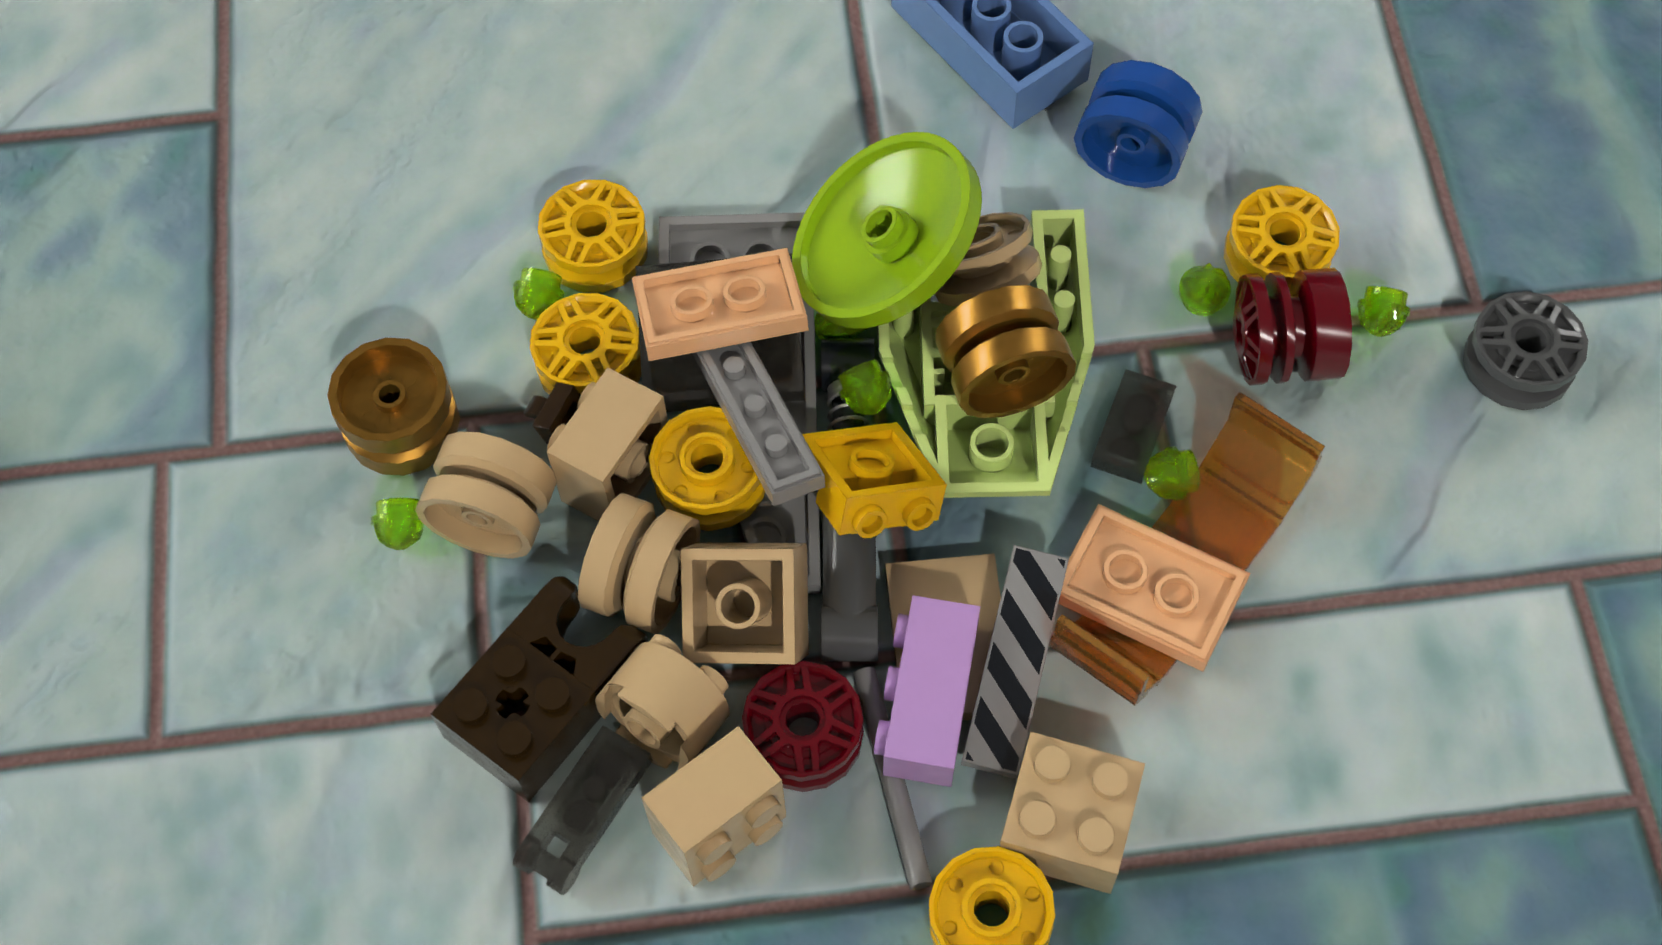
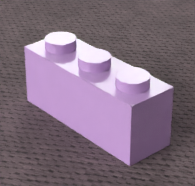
(928, 690)

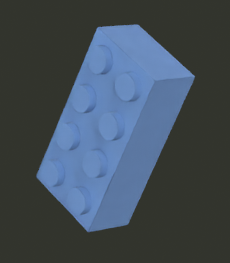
(1007, 50)

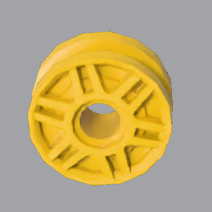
(590, 210)
(1284, 216)
(583, 324)
(714, 498)
(996, 878)

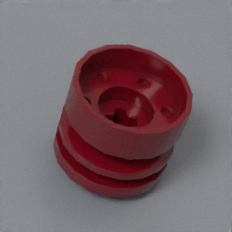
(1292, 326)

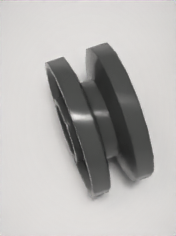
(1531, 323)

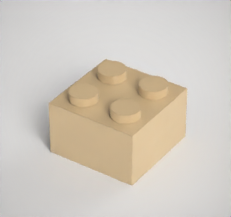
(606, 443)
(745, 603)
(716, 807)
(1072, 811)

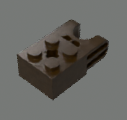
(535, 673)

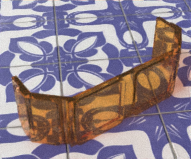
(1241, 501)

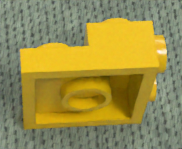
(875, 480)

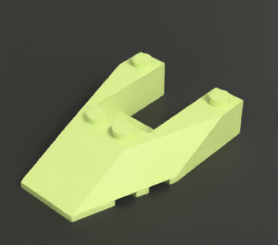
(1010, 452)

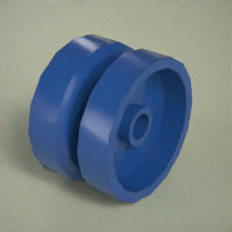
(1138, 124)

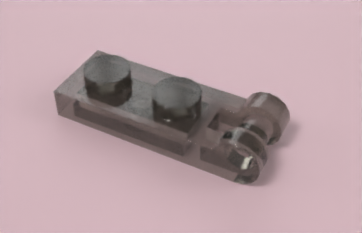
(583, 808)

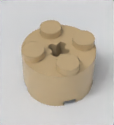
(665, 702)

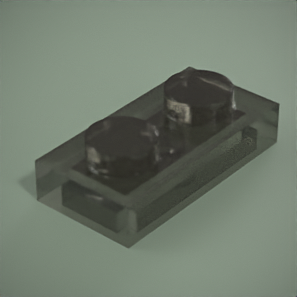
(1133, 426)

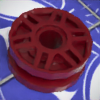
(813, 693)

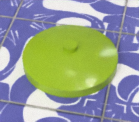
(887, 230)

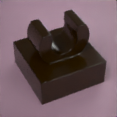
(553, 411)

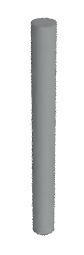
(894, 788)

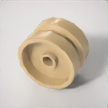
(486, 494)
(636, 563)

